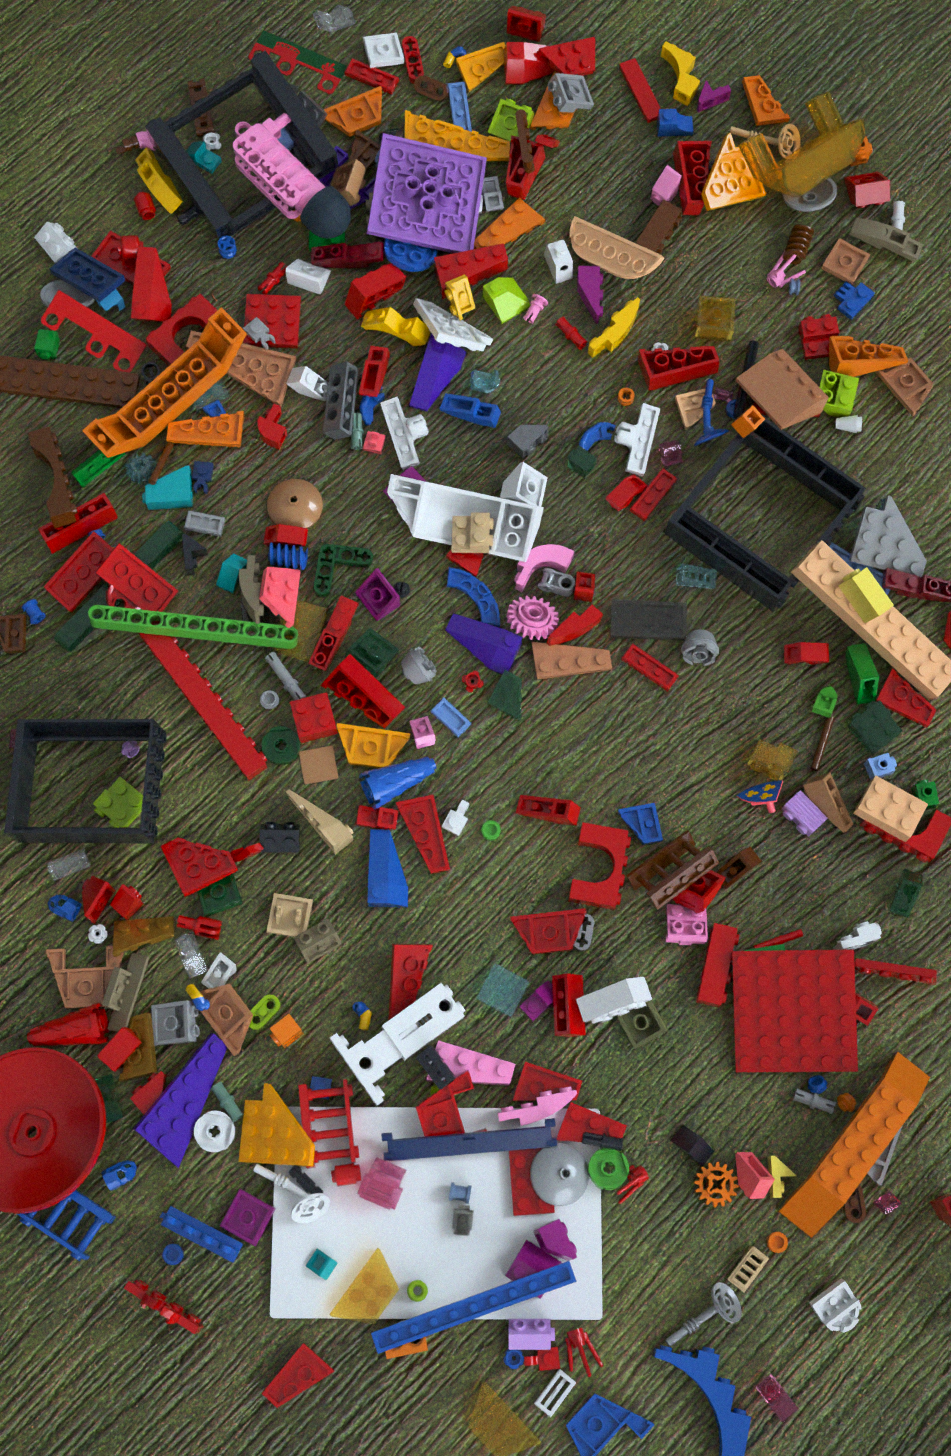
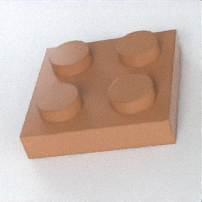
(845, 261)

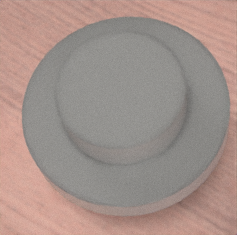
(269, 699)

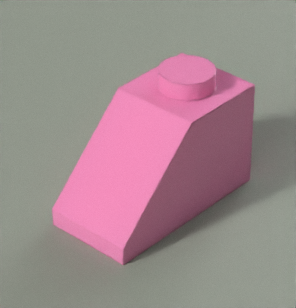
(666, 186)

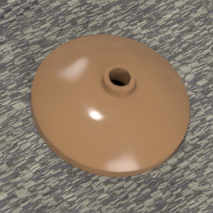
(301, 513)

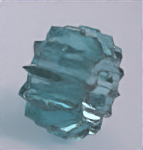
(140, 468)

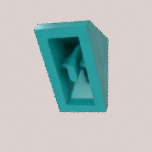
(229, 573)

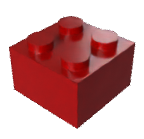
(313, 717)

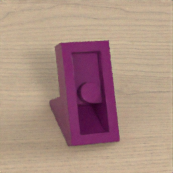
(712, 98)
(538, 1001)

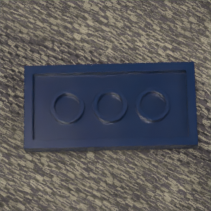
(87, 274)

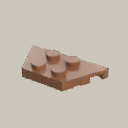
(907, 384)
(227, 1016)

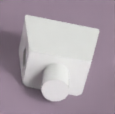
(556, 257)

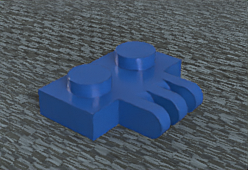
(853, 298)

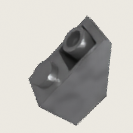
(526, 438)

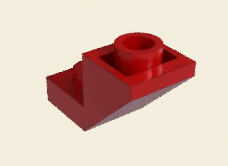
(625, 492)
(285, 535)
(806, 652)

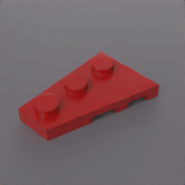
(539, 1079)

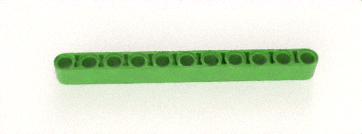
(186, 621)

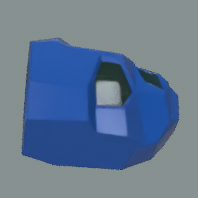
(64, 907)
(119, 1174)

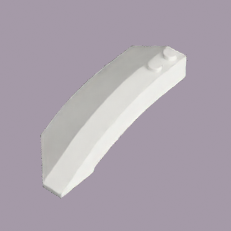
(431, 506)

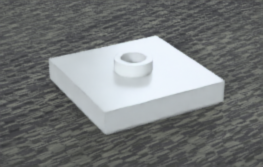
(383, 50)

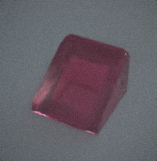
(723, 394)

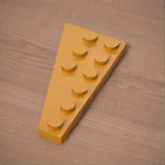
(455, 138)

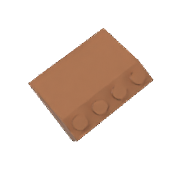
(782, 389)

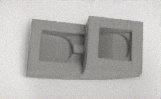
(491, 194)

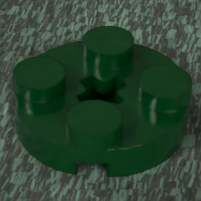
(274, 754)

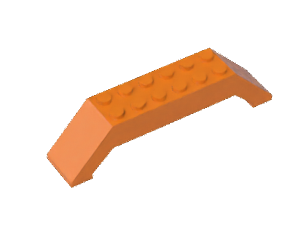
(171, 390)
(857, 1146)

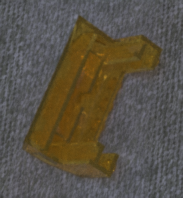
(815, 160)

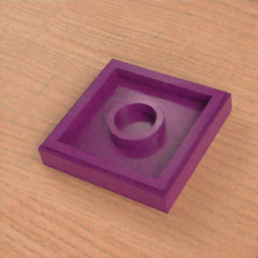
(247, 1217)

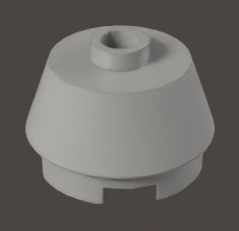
(700, 648)
(417, 666)

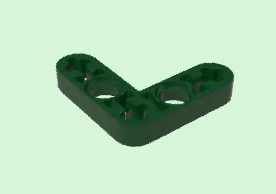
(336, 558)

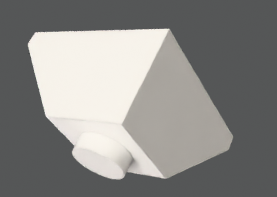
(524, 485)

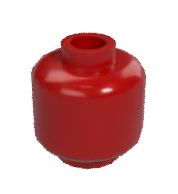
(128, 246)

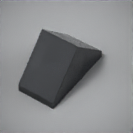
(692, 1145)

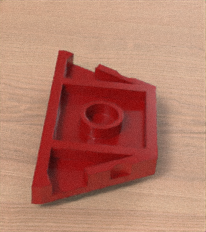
(571, 57)
(550, 930)

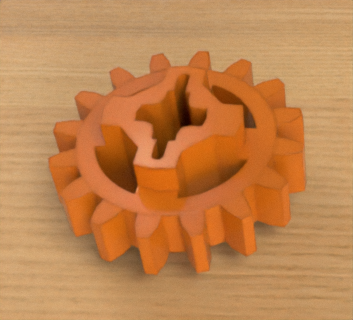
(705, 1193)

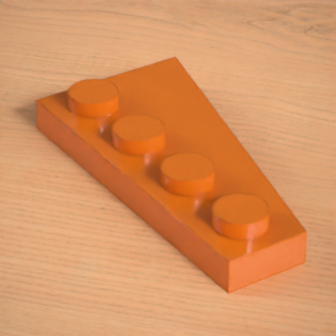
(508, 226)
(213, 431)

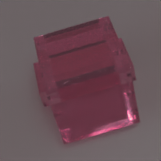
(382, 1184)

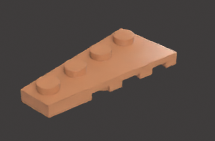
(568, 660)

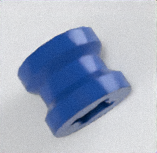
(225, 242)

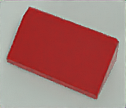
(119, 1048)

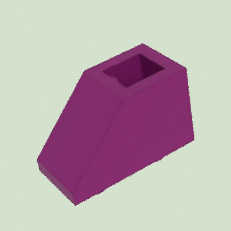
(554, 1240)

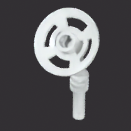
(307, 1203)

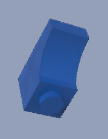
(673, 124)

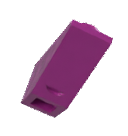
(588, 287)

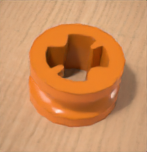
(624, 402)

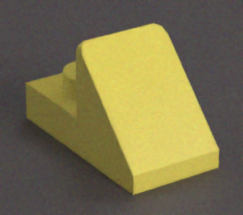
(777, 1170)

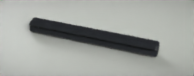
(749, 362)

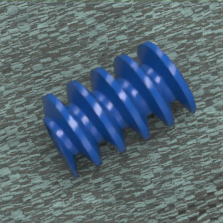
(288, 556)

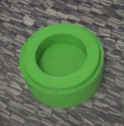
(490, 830)

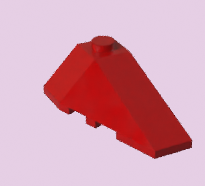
(524, 63)
(150, 290)

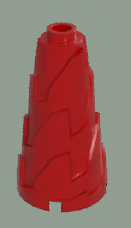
(75, 1028)

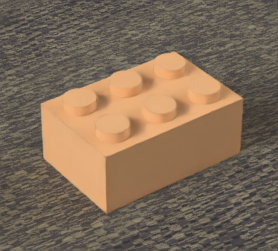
(890, 808)

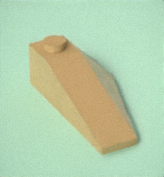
(329, 828)

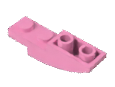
(546, 1105)

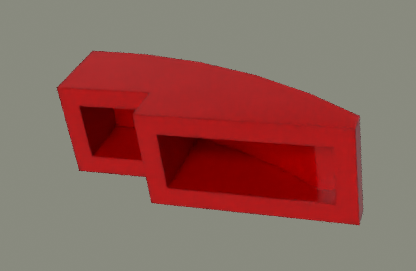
(374, 371)
(575, 626)

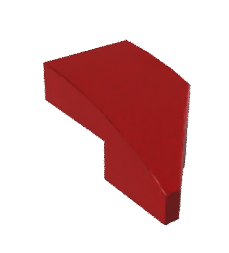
(242, 854)

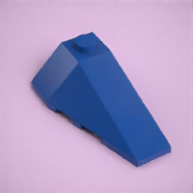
(385, 878)

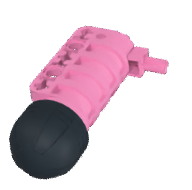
(320, 207)

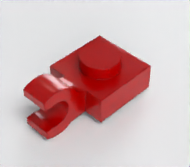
(545, 1359)

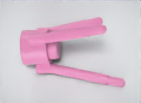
(776, 276)

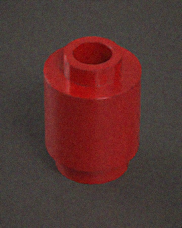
(145, 205)
(346, 1174)

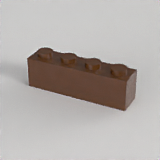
(660, 227)

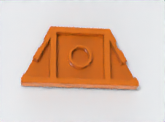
(357, 112)
(549, 115)

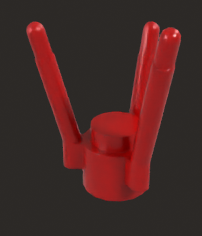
(636, 1178)
(577, 1339)

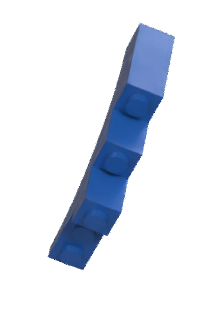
(732, 1425)

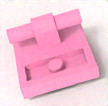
(685, 925)

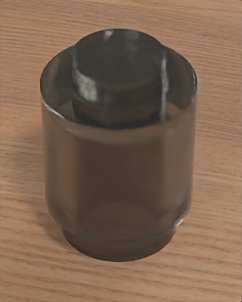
(462, 1220)

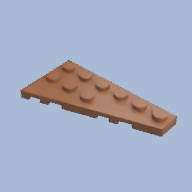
(259, 369)

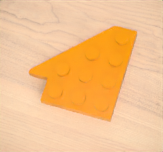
(730, 179)
(273, 1133)

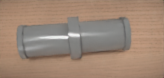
(814, 1101)

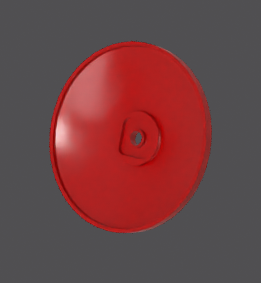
(67, 1109)

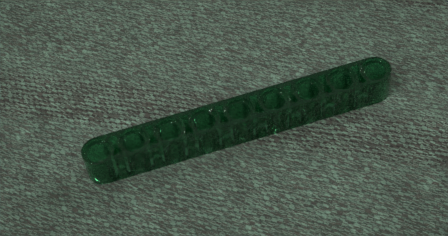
(150, 553)

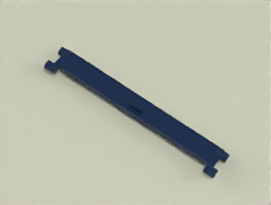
(469, 1142)

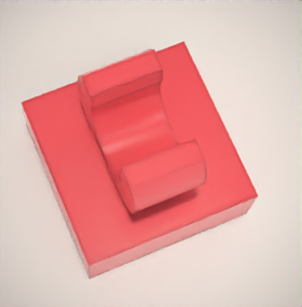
(374, 442)

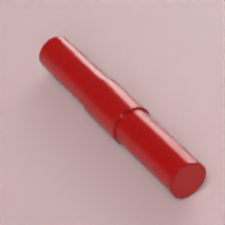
(780, 939)

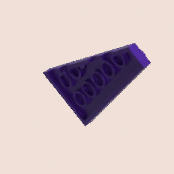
(175, 1112)

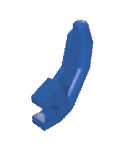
(367, 405)
(596, 433)

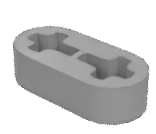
(588, 934)

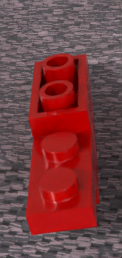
(334, 633)

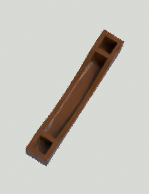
(59, 504)

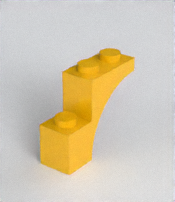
(682, 63)
(389, 321)

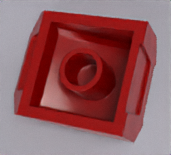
(701, 892)

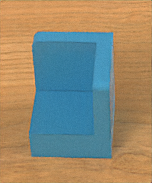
(111, 300)

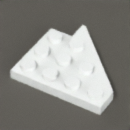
(449, 328)

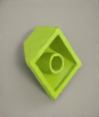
(505, 298)

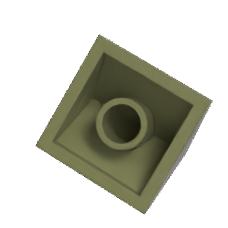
(642, 1024)

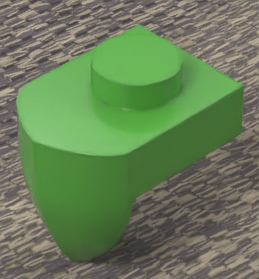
(825, 702)

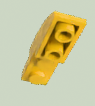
(157, 181)
(619, 327)

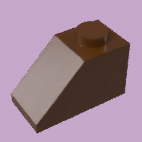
(739, 866)

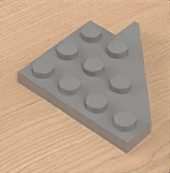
(886, 541)

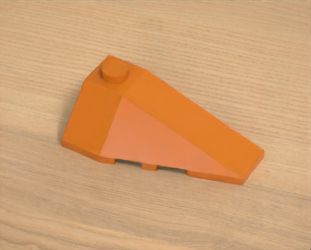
(860, 358)

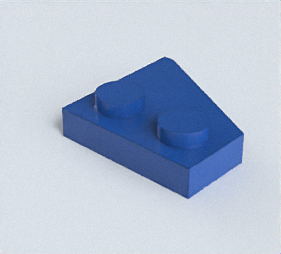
(643, 822)

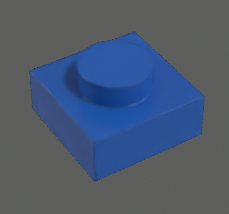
(320, 1083)

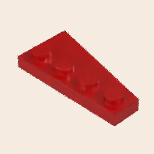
(424, 826)
(895, 970)

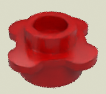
(474, 675)

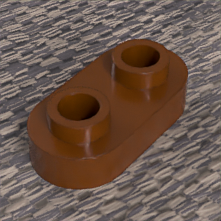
(432, 87)
(855, 1202)

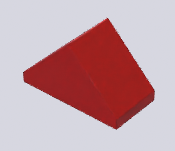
(584, 586)

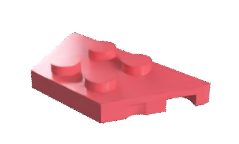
(280, 592)

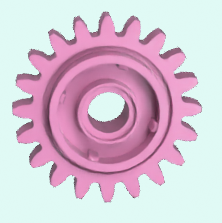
(532, 617)

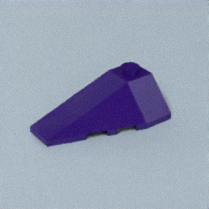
(436, 371)
(488, 643)

